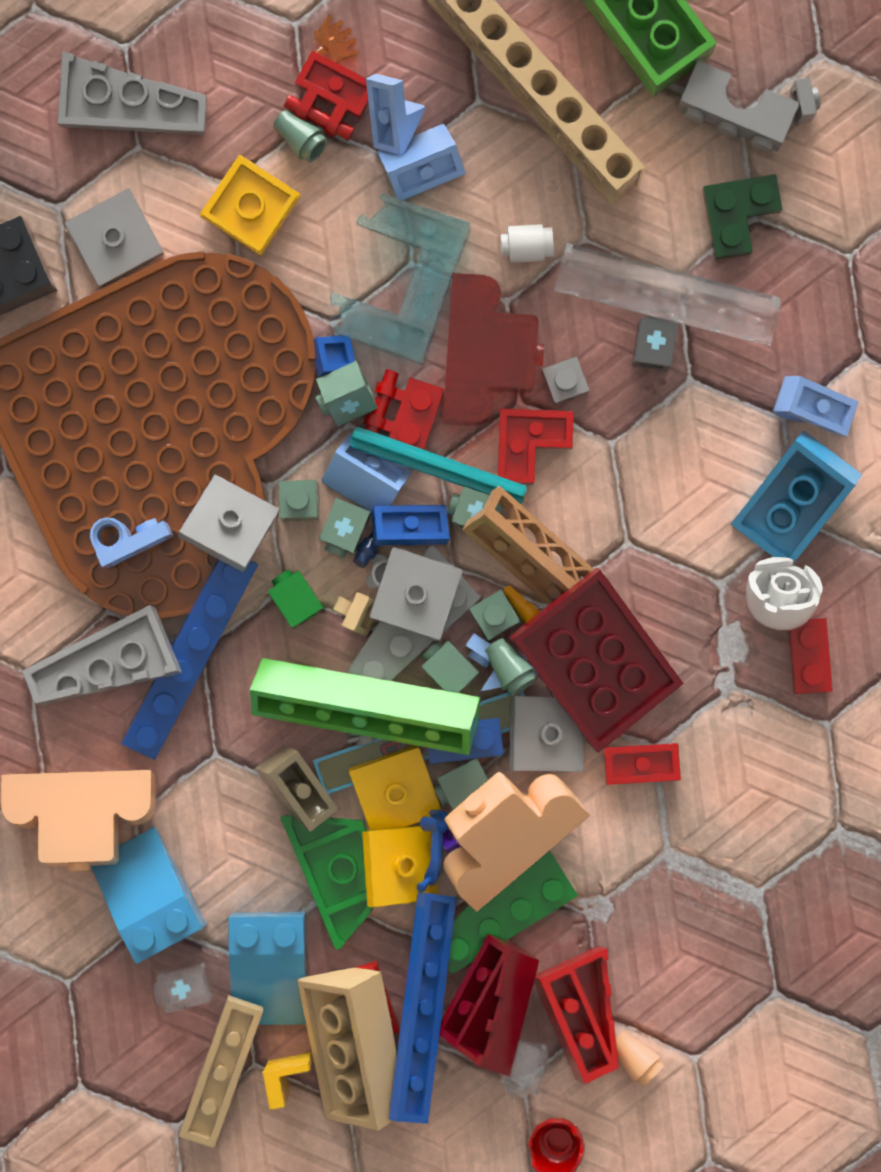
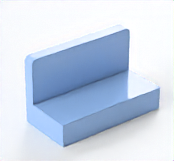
(428, 162)
(365, 477)

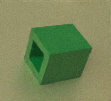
(295, 598)

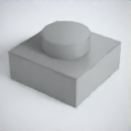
(808, 100)
(565, 380)

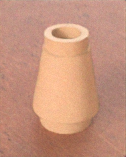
(637, 1059)

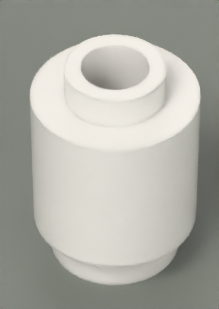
(527, 243)

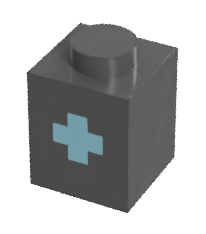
(654, 343)

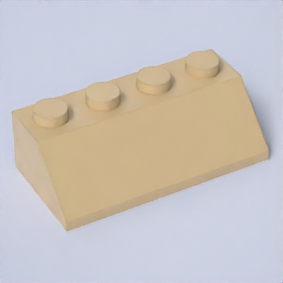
(351, 1044)

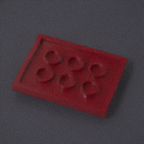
(596, 660)

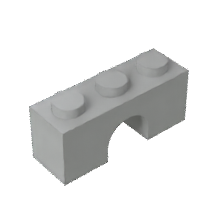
(707, 101)

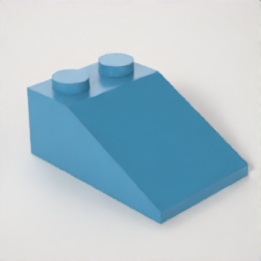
(796, 498)
(148, 897)
(267, 961)

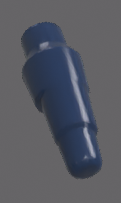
(366, 551)

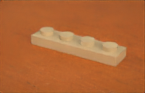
(221, 1071)

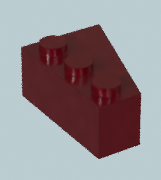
(491, 1005)

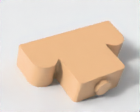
(78, 812)
(507, 833)

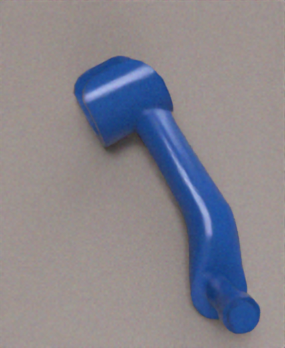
(436, 825)

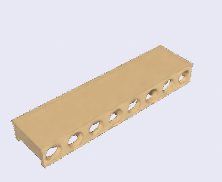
(544, 94)

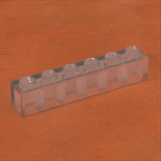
(668, 294)

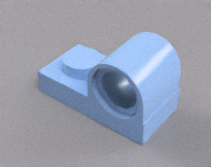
(815, 404)
(148, 535)

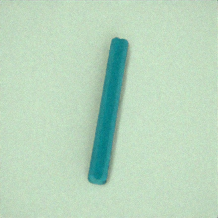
(433, 464)

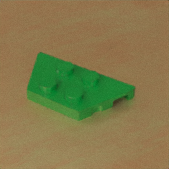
(334, 871)

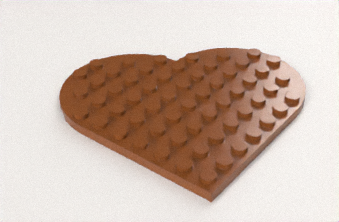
(140, 403)

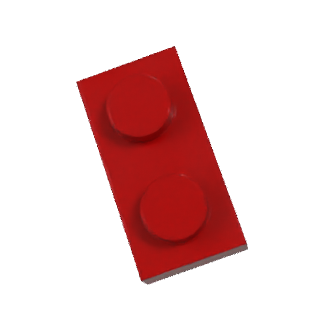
(810, 657)
(642, 763)

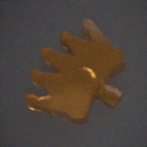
(334, 41)

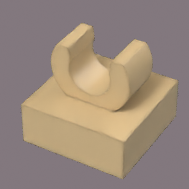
(356, 613)

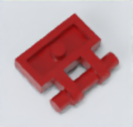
(335, 85)
(415, 413)

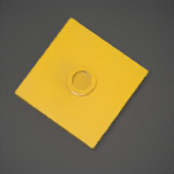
(250, 205)
(395, 789)
(396, 865)

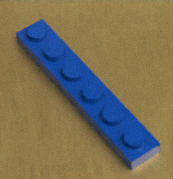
(192, 650)
(422, 1008)

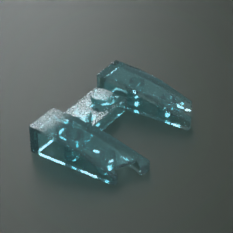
(441, 246)

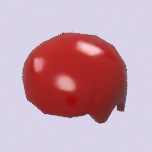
(556, 1146)

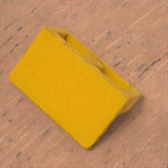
(276, 1074)

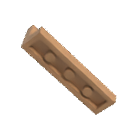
(526, 561)

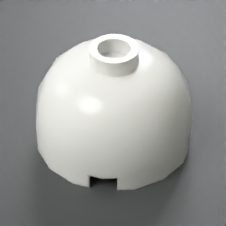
(782, 593)

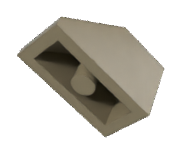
(297, 787)

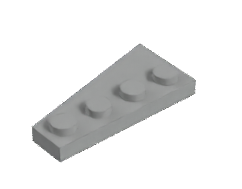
(117, 100)
(394, 648)
(109, 659)

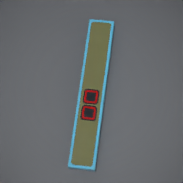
(333, 768)

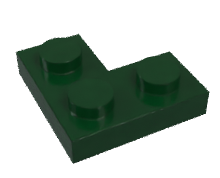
(730, 206)

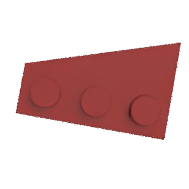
(581, 1013)

